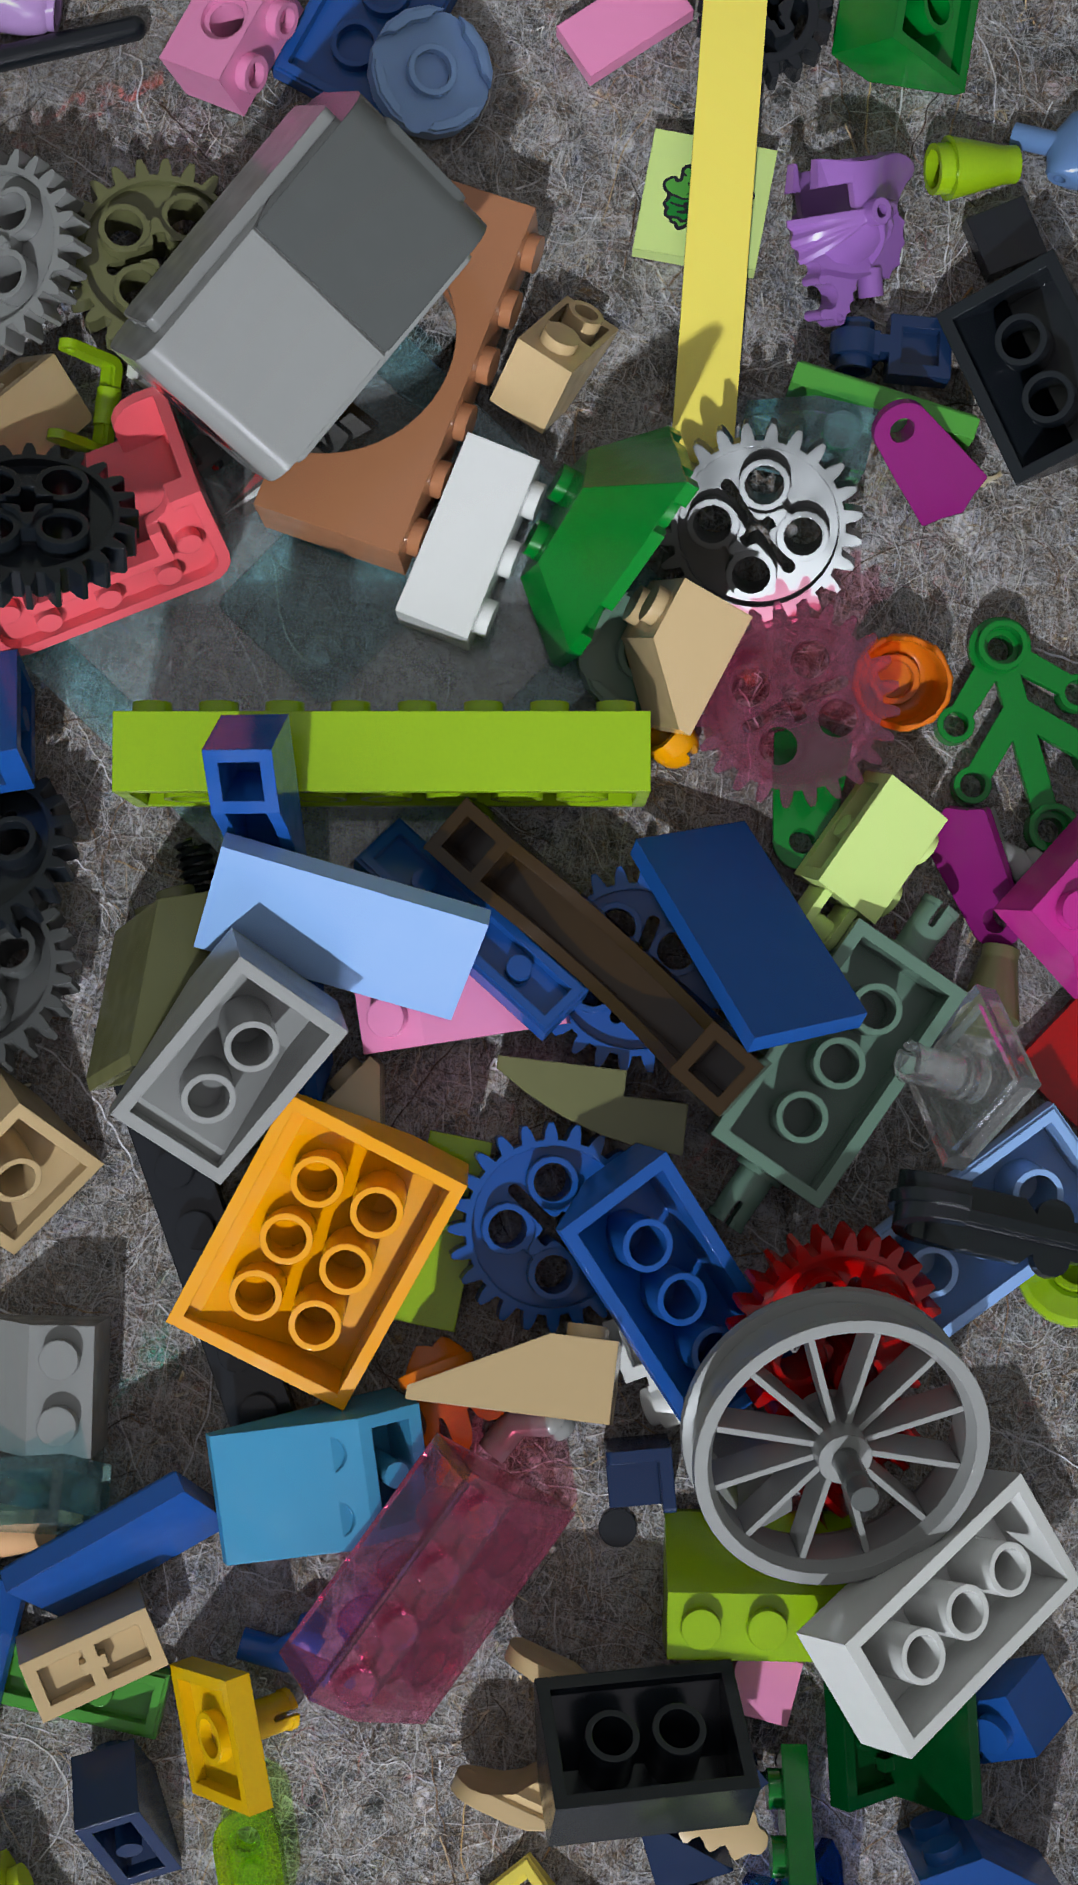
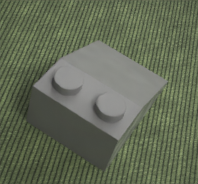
(229, 1057)

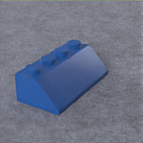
(655, 1266)

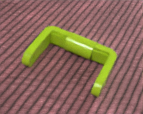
(107, 397)

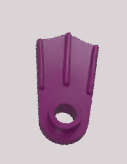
(925, 461)
(975, 869)

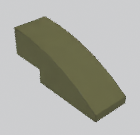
(598, 1102)

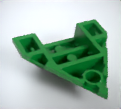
(601, 533)

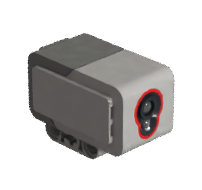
(300, 281)

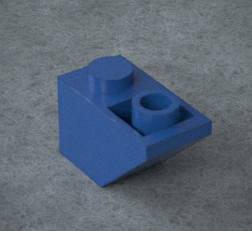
(1019, 1710)

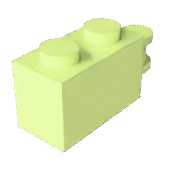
(867, 855)

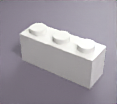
(471, 542)

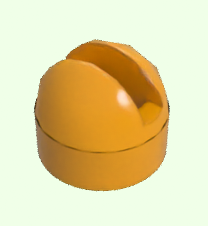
(672, 748)

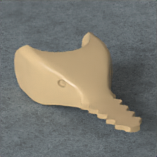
(515, 1793)

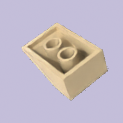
(544, 1377)

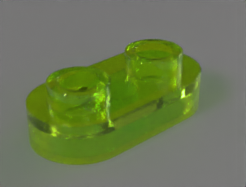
(249, 1862)

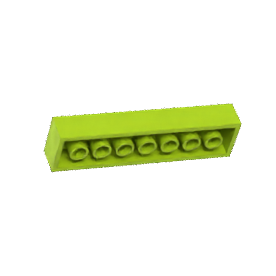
(404, 754)

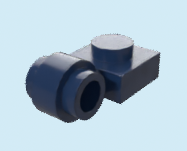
(912, 350)

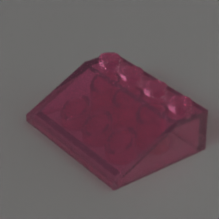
(423, 1587)

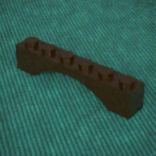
(598, 952)

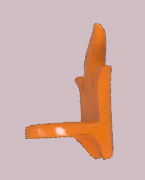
(434, 1360)

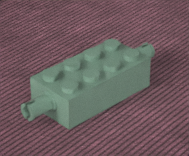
(831, 1091)

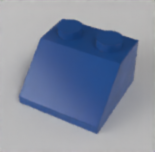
(969, 1852)

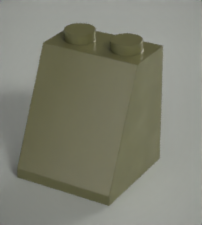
(144, 977)

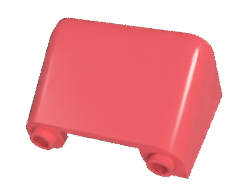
(177, 529)

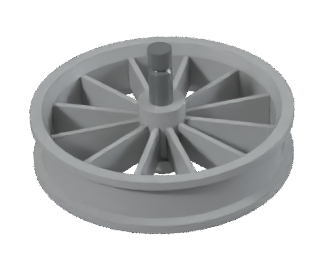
(834, 1437)

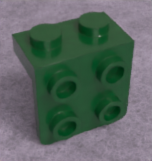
(940, 1776)

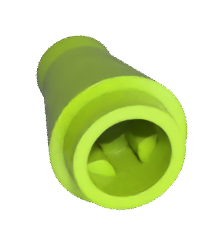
(969, 166)

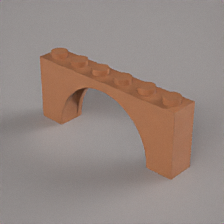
(380, 495)

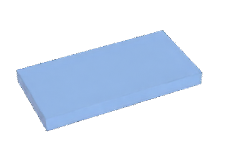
(344, 925)

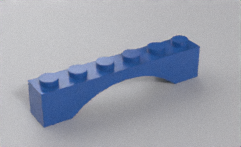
(257, 797)

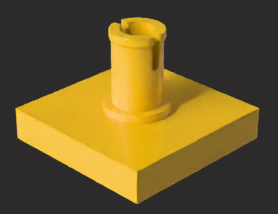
(226, 1730)

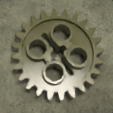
(147, 208)

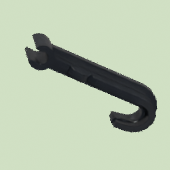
(983, 1222)

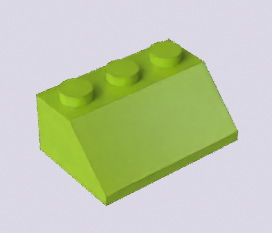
(724, 1607)

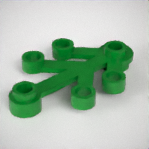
(1016, 724)

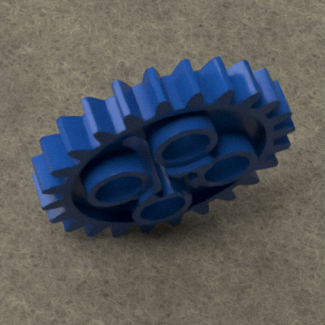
(594, 1023)
(511, 1266)

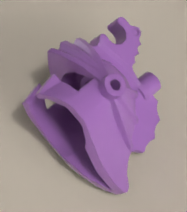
(847, 227)

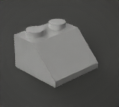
(54, 1384)

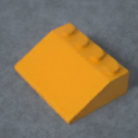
(320, 1247)

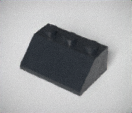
(1022, 364)
(643, 1752)

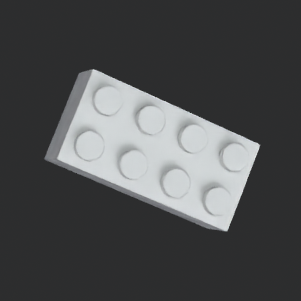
(940, 1624)

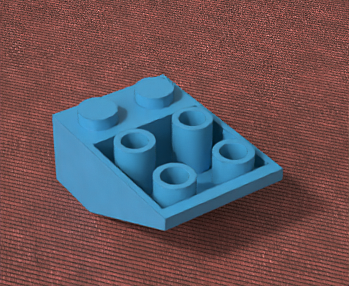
(311, 1476)

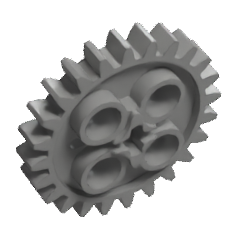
(36, 247)

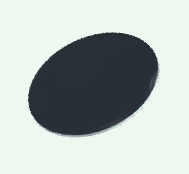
(617, 1528)

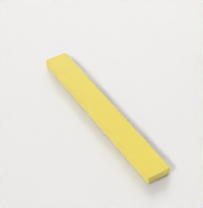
(719, 219)

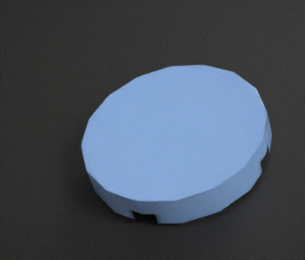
(429, 72)

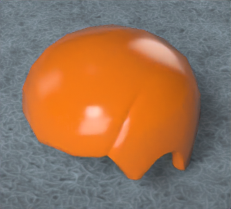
(922, 678)

